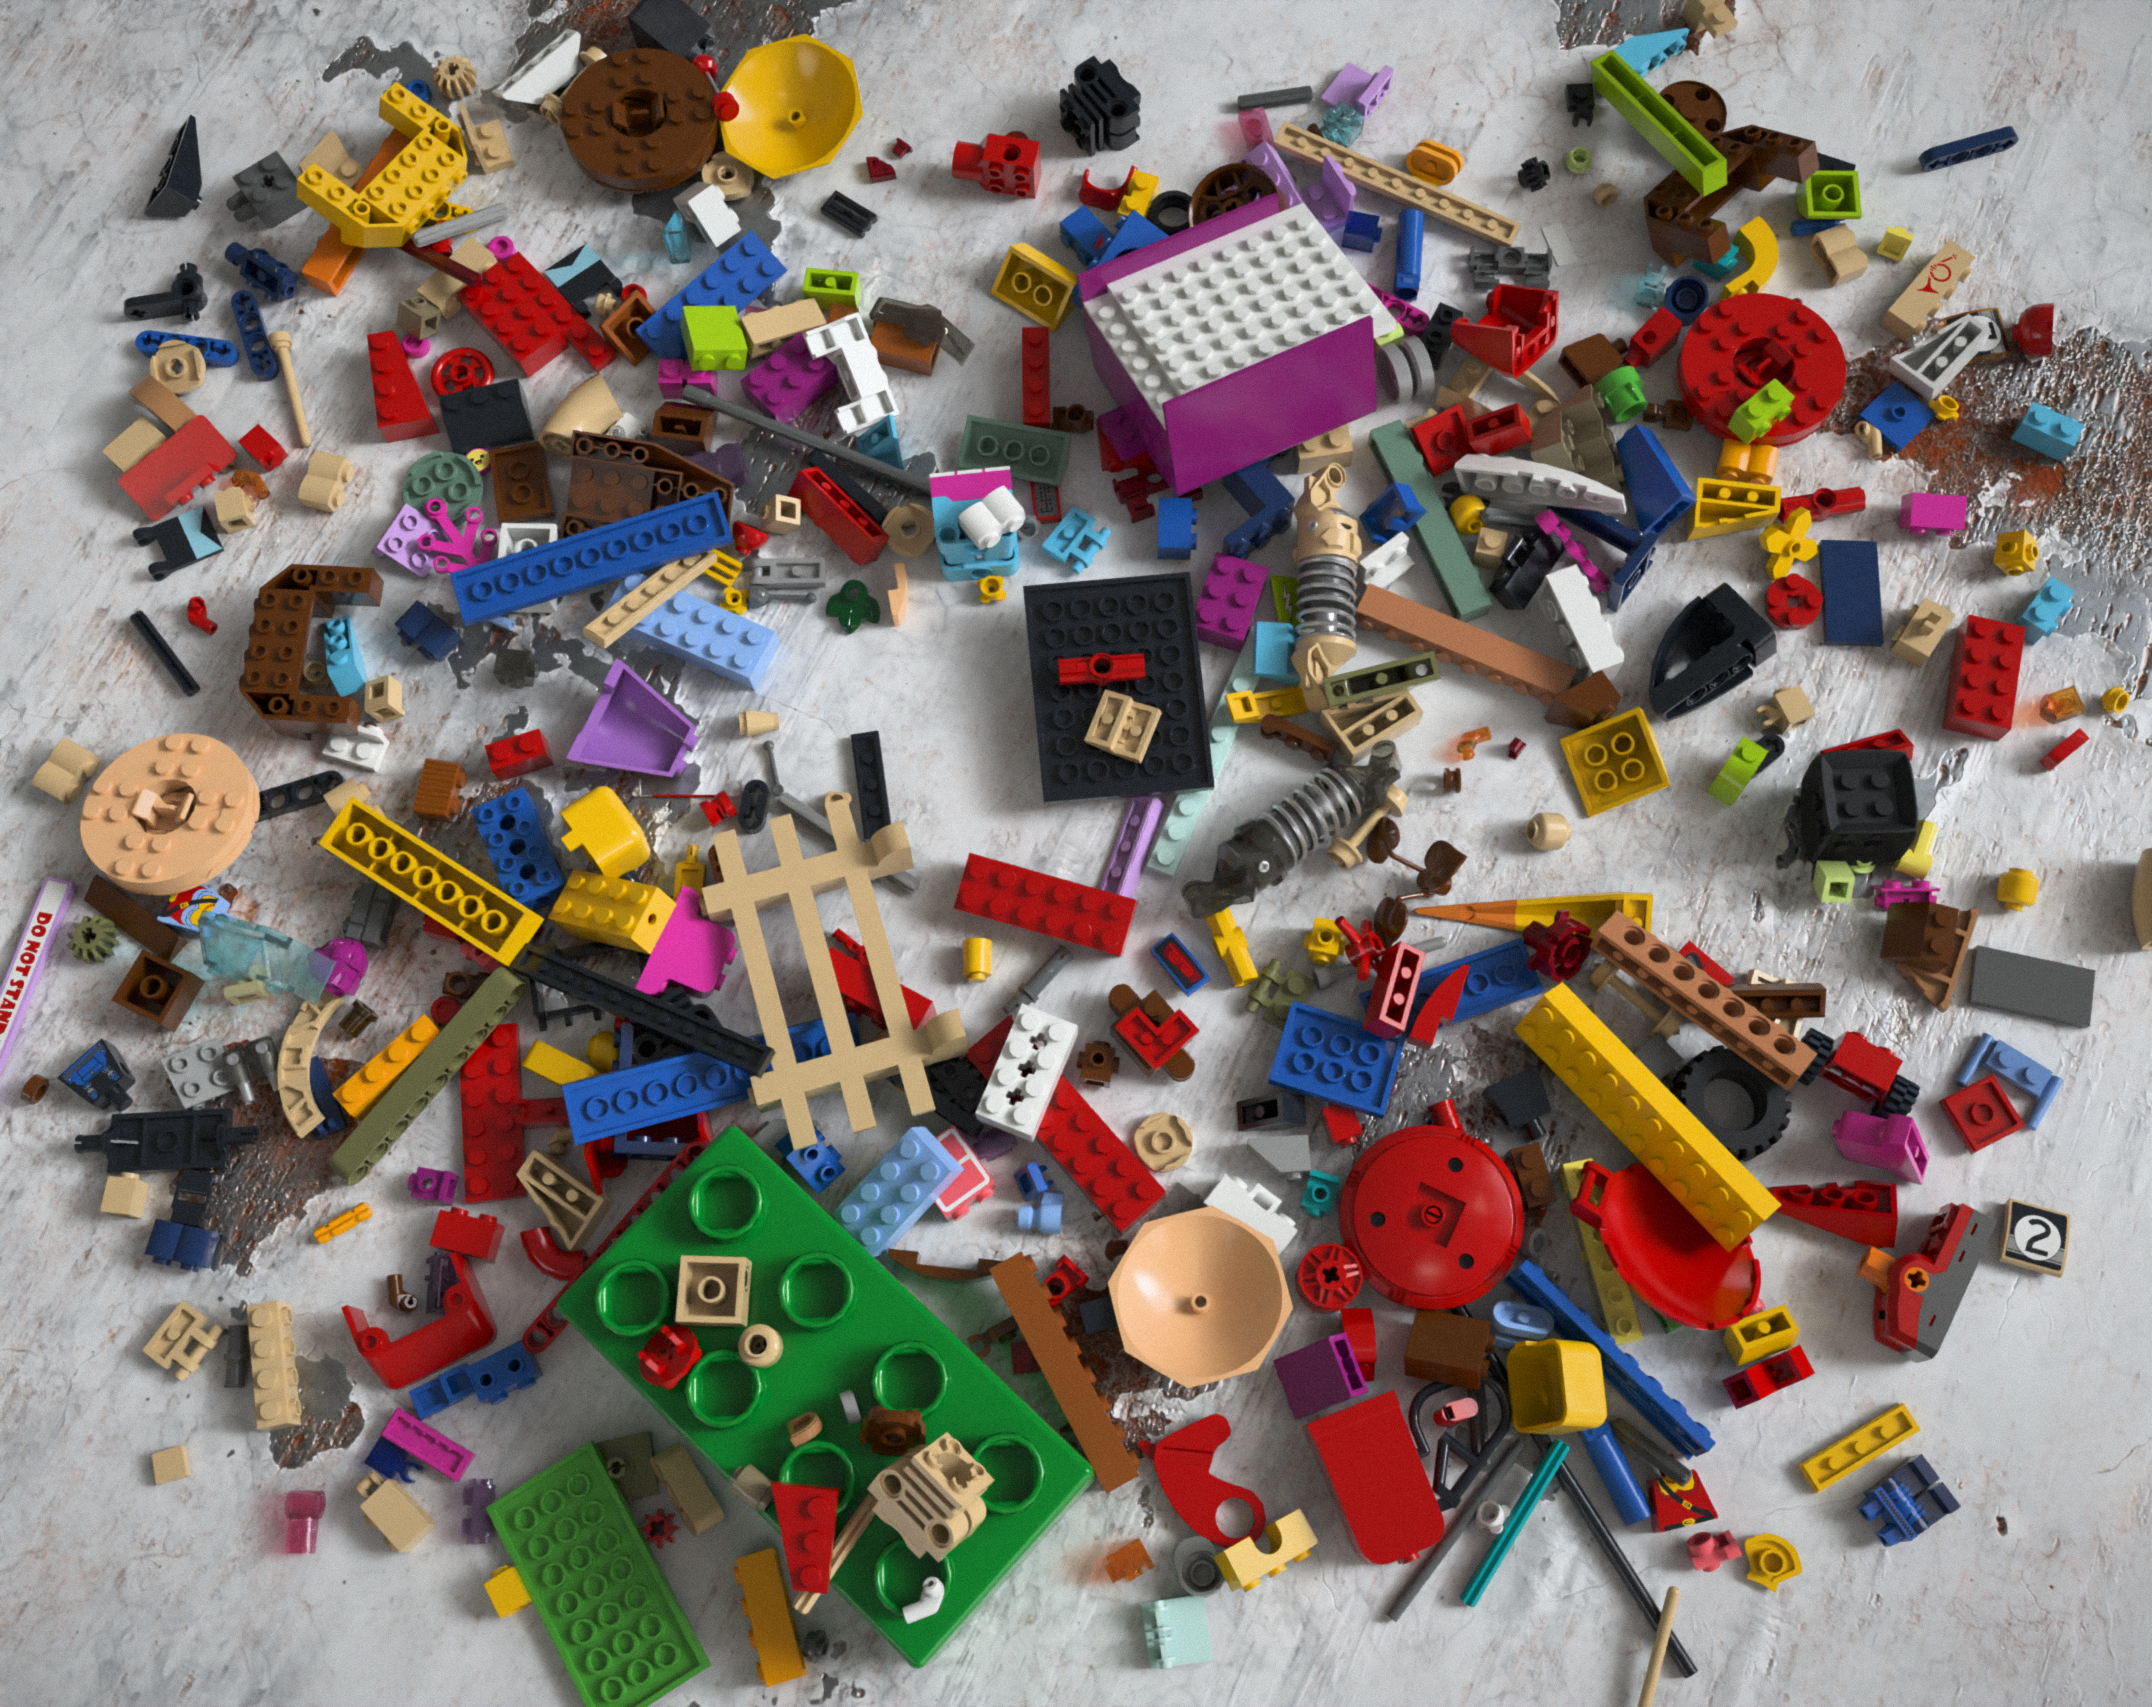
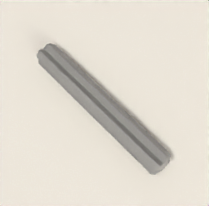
(459, 225)

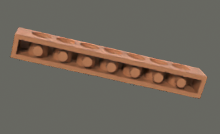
(1703, 1000)

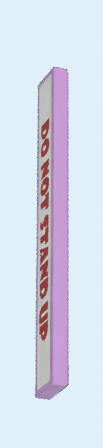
(31, 959)

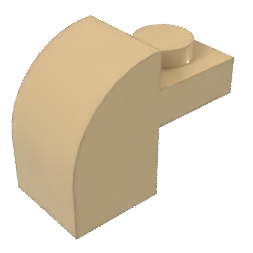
(1709, 15)

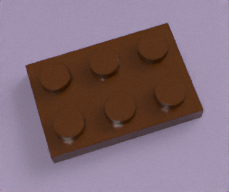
(521, 483)

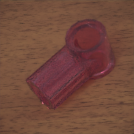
(303, 1511)

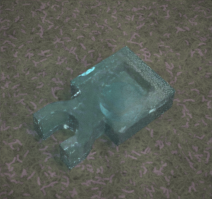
(1650, 288)

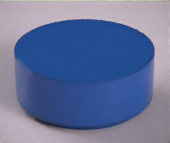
(420, 89)

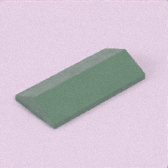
(1030, 451)

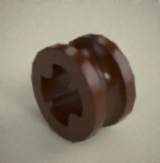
(1452, 780)

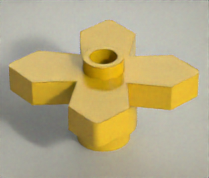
(1788, 542)

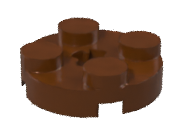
(892, 1431)

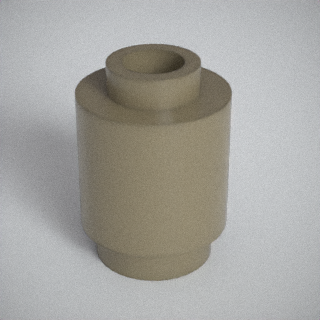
(752, 1488)

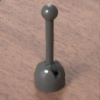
(759, 596)

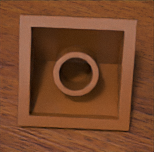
(621, 326)

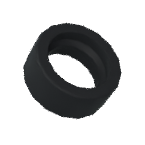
(1168, 200)

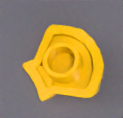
(1771, 1560)

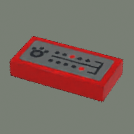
(1046, 503)

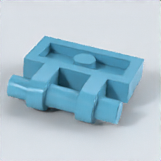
(1070, 534)

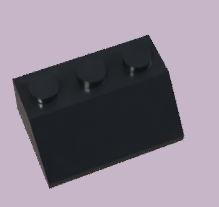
(487, 417)

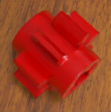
(669, 1528)

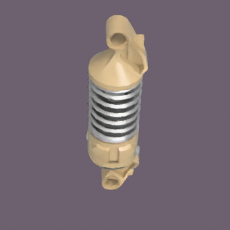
(1327, 569)

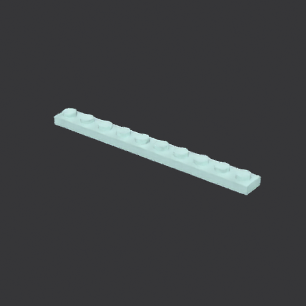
(1190, 805)

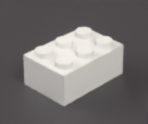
(524, 536)

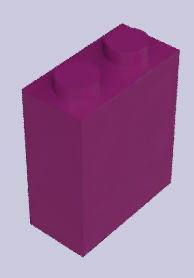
(1320, 1376)

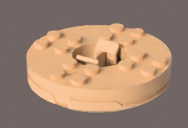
(170, 814)

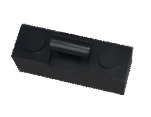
(1526, 566)

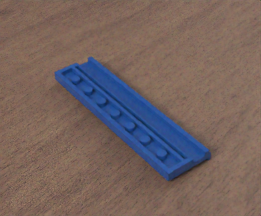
(1618, 1368)

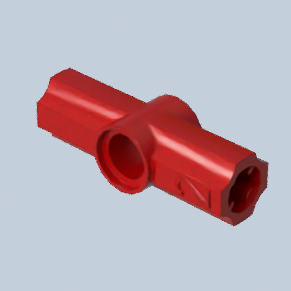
(1835, 502)
(1120, 669)

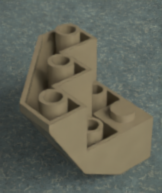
(1578, 440)

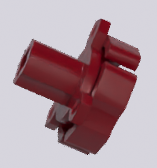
(1558, 945)

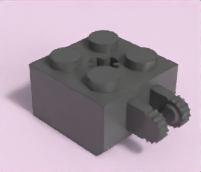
(266, 191)

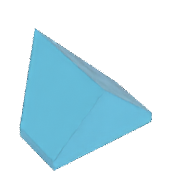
(881, 442)

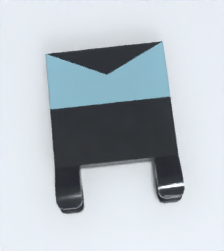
(581, 276)
(182, 540)

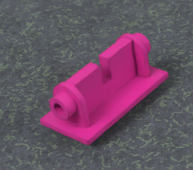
(1892, 891)

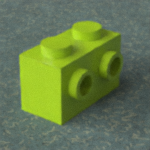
(832, 287)
(1761, 411)

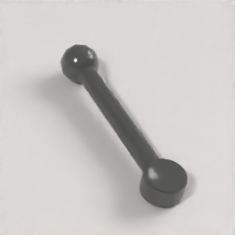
(777, 789)

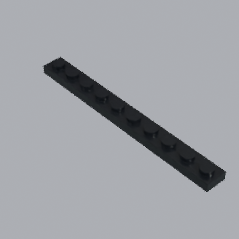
(644, 1010)

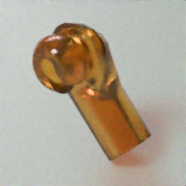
(244, 477)
(1470, 740)

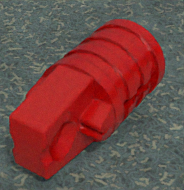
(1445, 1114)

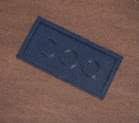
(1850, 593)

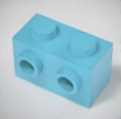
(2047, 431)
(2044, 608)

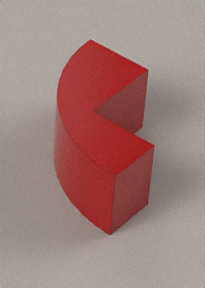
(1768, 1377)

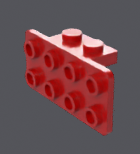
(178, 468)

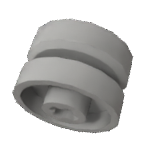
(1405, 370)

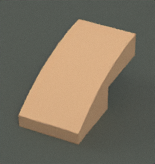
(899, 597)

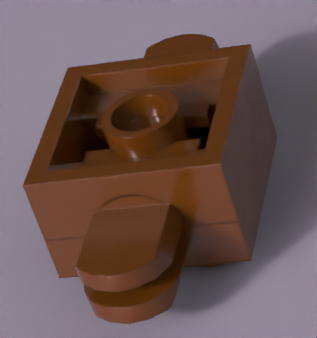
(1123, 1001)

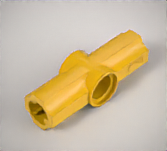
(1232, 948)

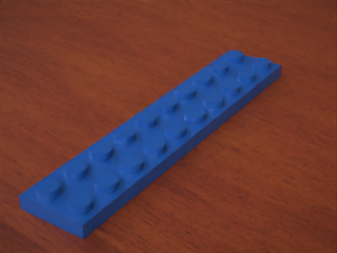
(591, 558)
(674, 1086)

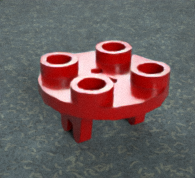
(668, 1356)

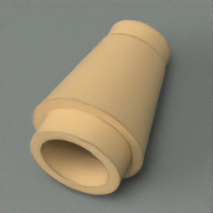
(757, 722)

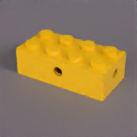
(612, 911)

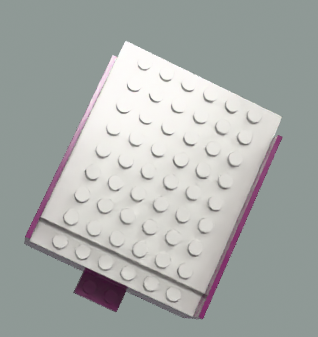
(1231, 342)

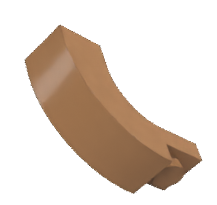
(161, 403)

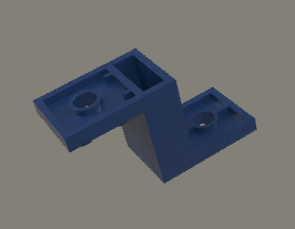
(1266, 503)

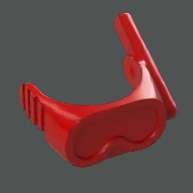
(1102, 198)

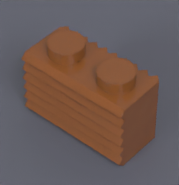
(439, 790)

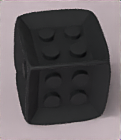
(1859, 806)

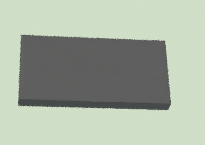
(2031, 986)

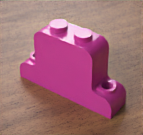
(688, 952)
(1883, 1143)

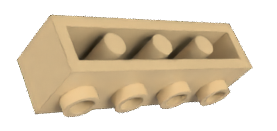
(273, 1365)

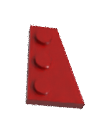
(808, 1532)

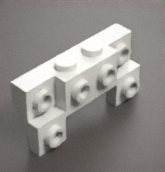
(858, 369)

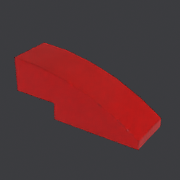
(1438, 1009)

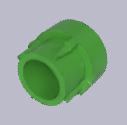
(1622, 393)

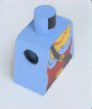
(186, 907)

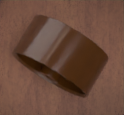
(1211, 192)

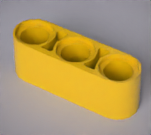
(556, 1065)

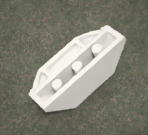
(544, 72)

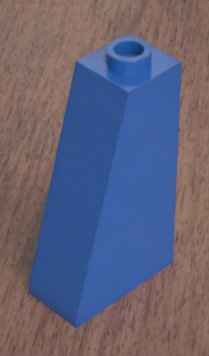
(1653, 481)

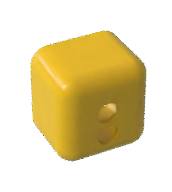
(605, 832)
(1556, 1386)

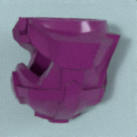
(349, 967)

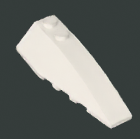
(1534, 484)

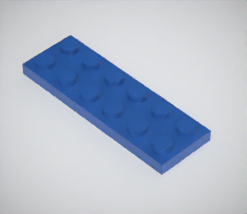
(731, 280)
(1493, 981)

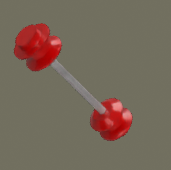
(723, 103)

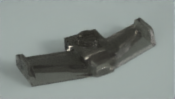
(924, 325)

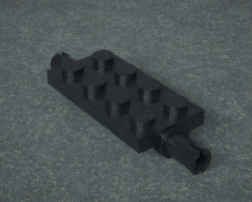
(168, 1141)

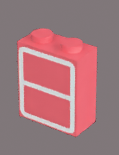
(971, 1185)

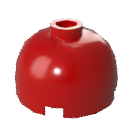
(2035, 330)

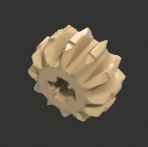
(454, 76)

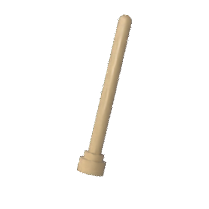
(281, 344)
(1659, 1647)

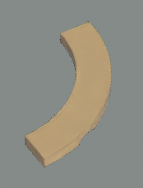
(295, 1059)

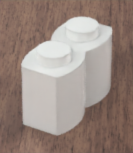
(992, 518)

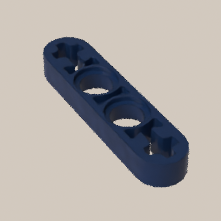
(1968, 149)
(254, 335)

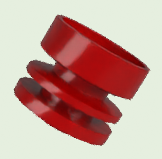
(1310, 1280)

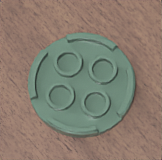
(444, 477)

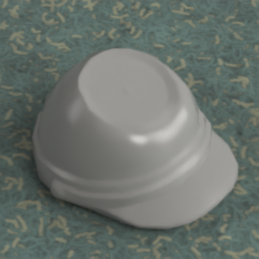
(1197, 1567)

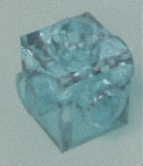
(1342, 124)

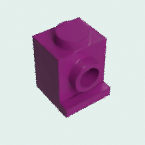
(440, 1192)

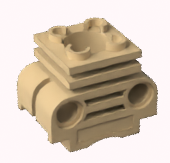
(932, 1496)

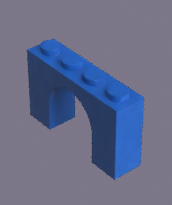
(1132, 234)

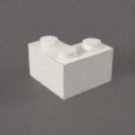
(705, 207)

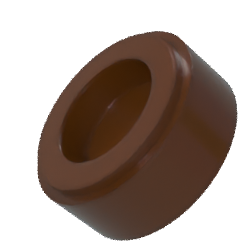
(34, 1089)

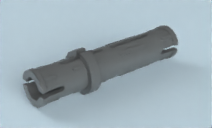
(1038, 982)

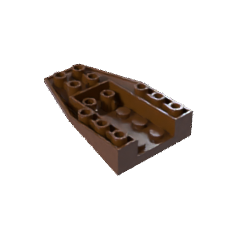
(630, 477)

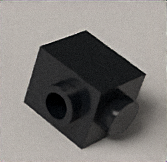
(1098, 1316)

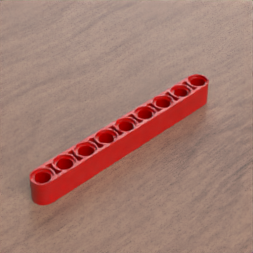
(546, 1321)

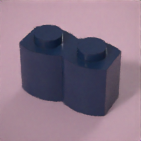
(427, 631)
(182, 1244)

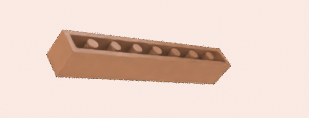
(1463, 645)

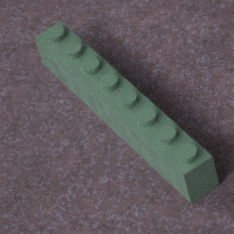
(1435, 531)

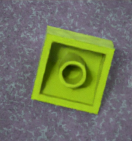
(1830, 196)

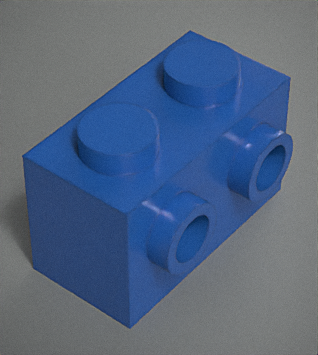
(816, 1163)
(503, 1373)

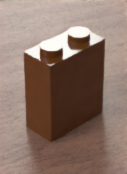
(1449, 1349)

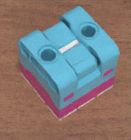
(951, 496)

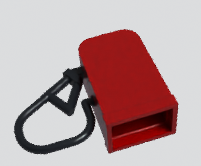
(1380, 1476)

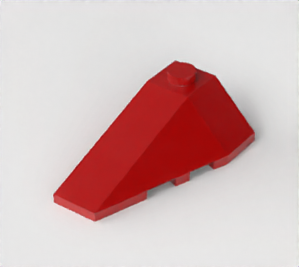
(1857, 1212)

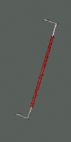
(681, 795)

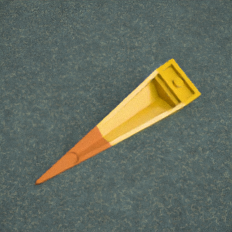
(1515, 915)

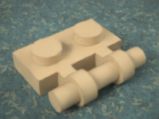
(176, 1334)

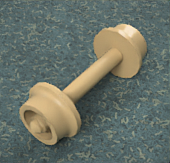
(552, 105)
(1344, 852)
(1666, 1024)

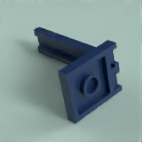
(1631, 541)
(641, 1146)

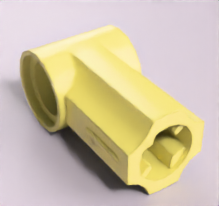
(1917, 859)

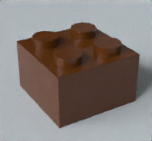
(158, 990)

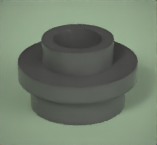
(815, 1646)

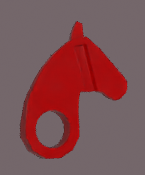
(1195, 1494)

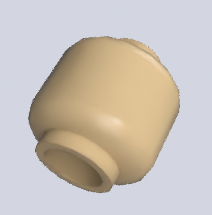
(1548, 831)
(756, 1336)

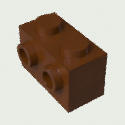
(1531, 1176)

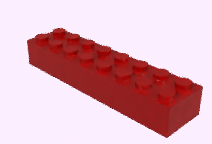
(1082, 1144)

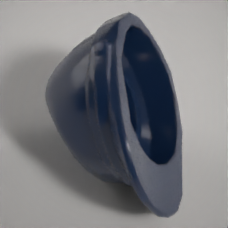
(1686, 299)

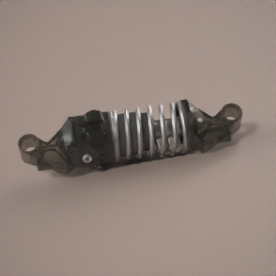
(1269, 845)

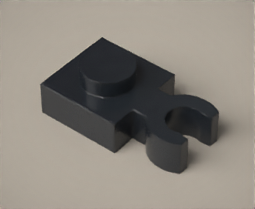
(1581, 101)

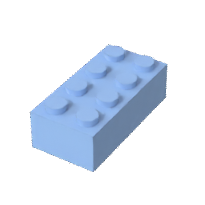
(898, 1191)

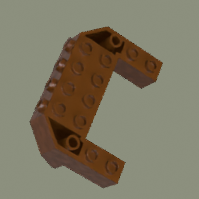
(1681, 216)
(280, 643)

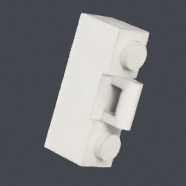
(1234, 1199)

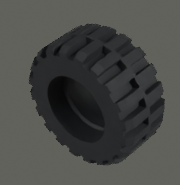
(1766, 1095)

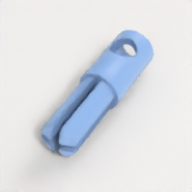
(503, 622)

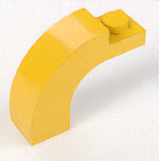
(1760, 251)

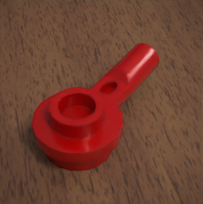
(851, 945)

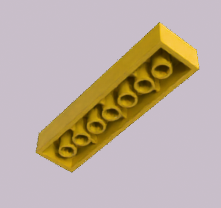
(431, 881)

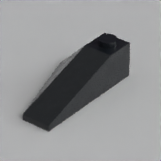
(181, 177)

